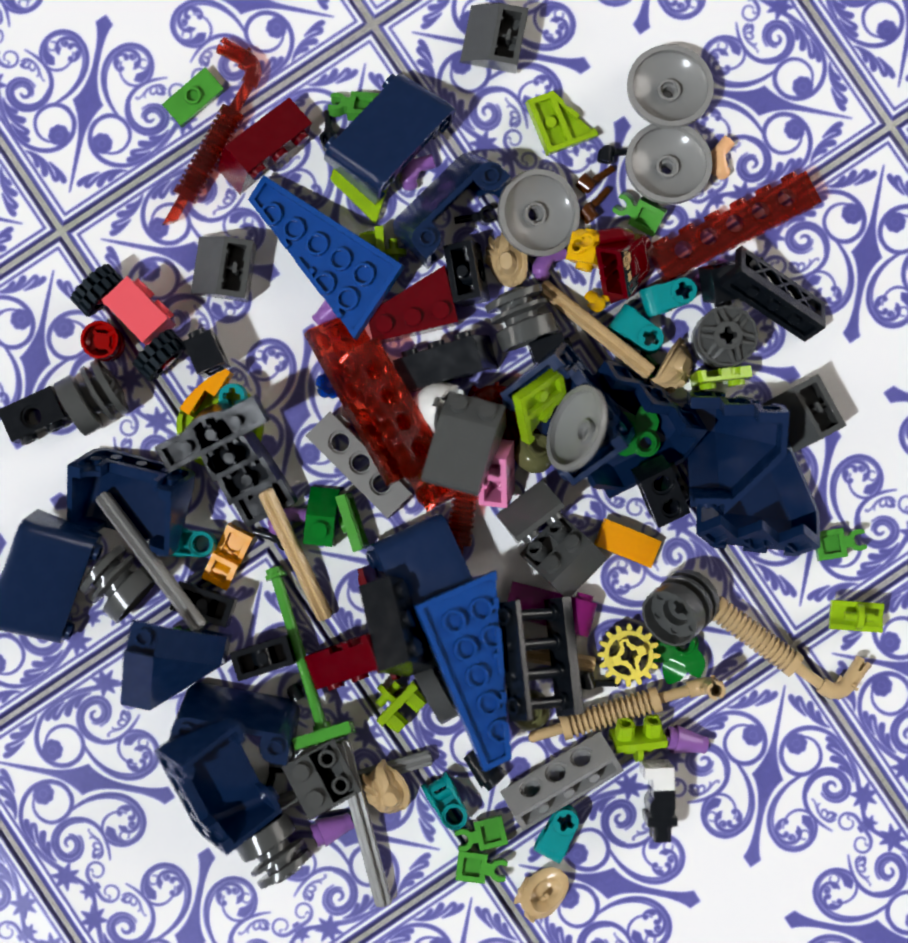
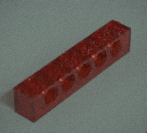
(797, 187)
(401, 409)

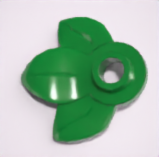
(645, 425)
(680, 661)

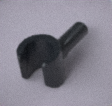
(328, 130)
(607, 153)
(475, 217)
(267, 535)
(588, 682)
(295, 691)
(273, 769)

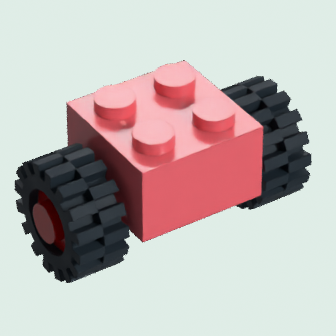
(135, 308)

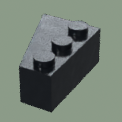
(446, 361)
(395, 628)

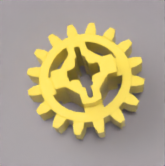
(641, 650)

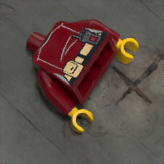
(621, 263)

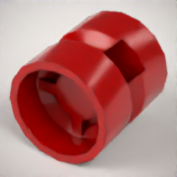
(102, 341)

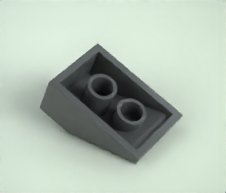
(464, 443)

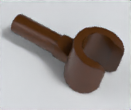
(586, 183)
(588, 212)

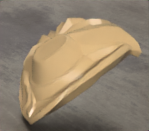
(506, 262)
(675, 368)
(386, 789)
(542, 893)

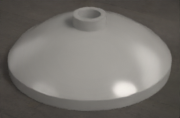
(670, 70)
(679, 150)
(554, 210)
(577, 428)

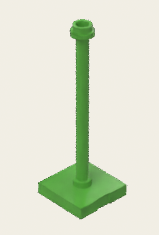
(323, 730)

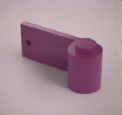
(534, 597)

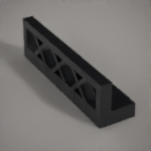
(774, 298)

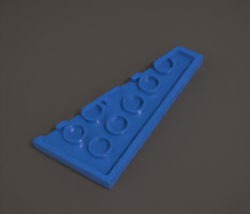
(336, 261)
(469, 653)

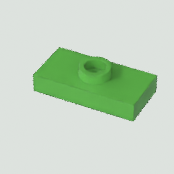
(193, 97)
(351, 522)

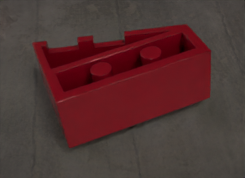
(263, 145)
(416, 310)
(341, 662)

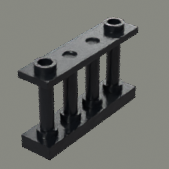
(563, 657)

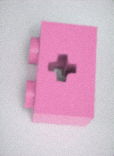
(500, 480)

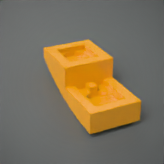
(211, 385)
(627, 543)
(227, 556)

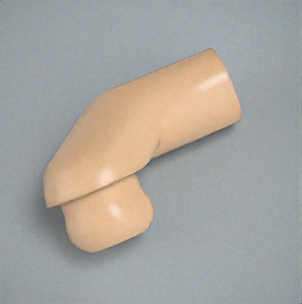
(720, 167)

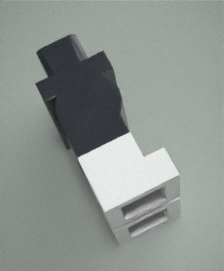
(659, 798)

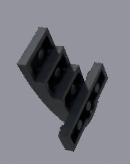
(231, 455)

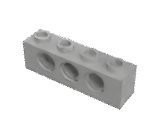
(323, 436)
(575, 781)

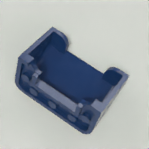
(388, 135)
(415, 223)
(575, 372)
(141, 486)
(423, 557)
(45, 576)
(262, 714)
(219, 784)

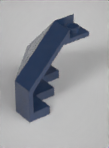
(678, 426)
(737, 450)
(772, 515)
(166, 661)

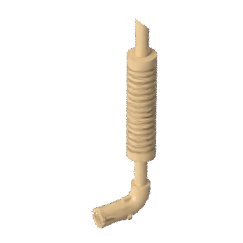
(784, 656)
(627, 708)

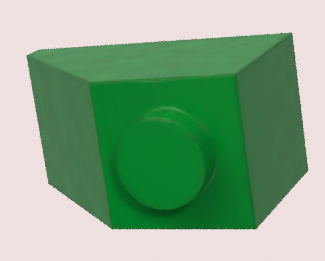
(321, 517)

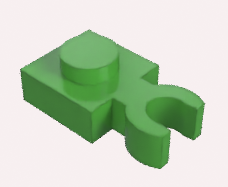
(350, 105)
(644, 215)
(835, 544)
(487, 833)
(473, 867)

